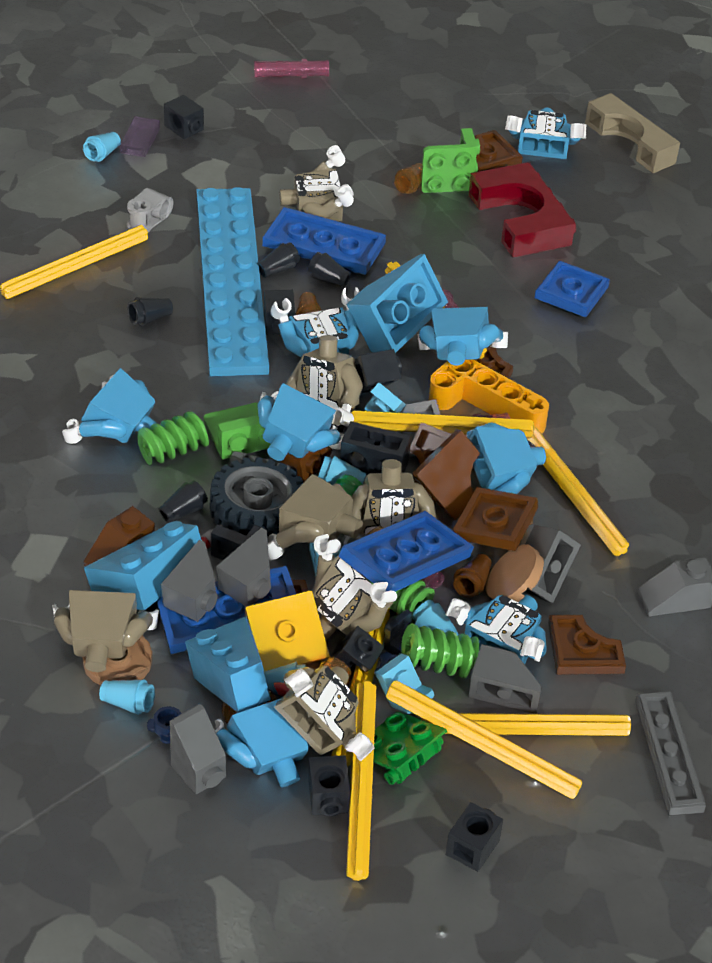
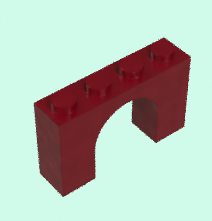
(523, 186)

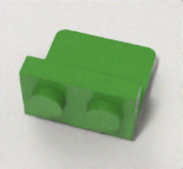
(450, 166)
(236, 430)

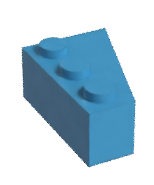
(143, 563)
(229, 665)

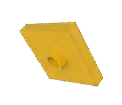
(287, 631)

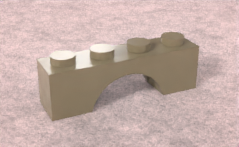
(614, 117)

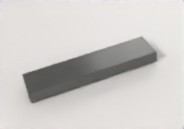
(670, 753)

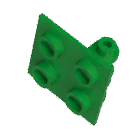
(405, 744)

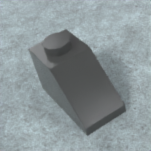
(558, 555)
(246, 570)
(191, 585)
(678, 588)
(504, 680)
(196, 750)

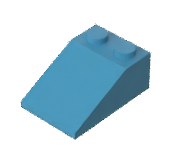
(397, 305)

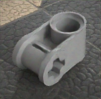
(149, 209)

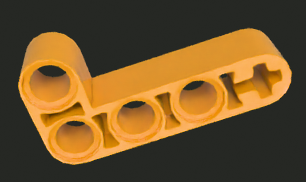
(486, 391)

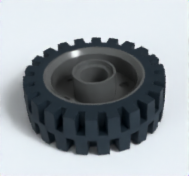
(251, 494)

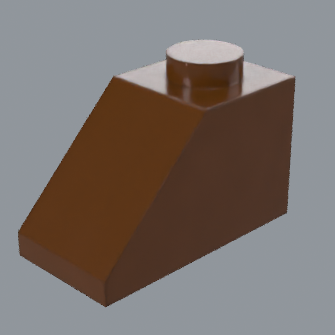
(120, 532)

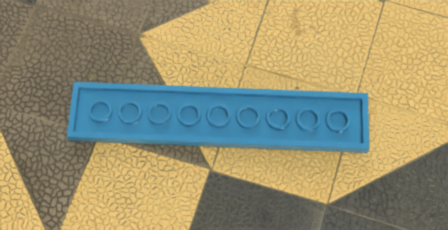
(231, 283)

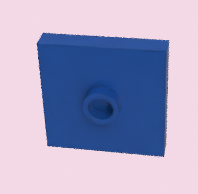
(572, 288)

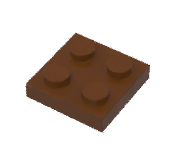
(496, 518)

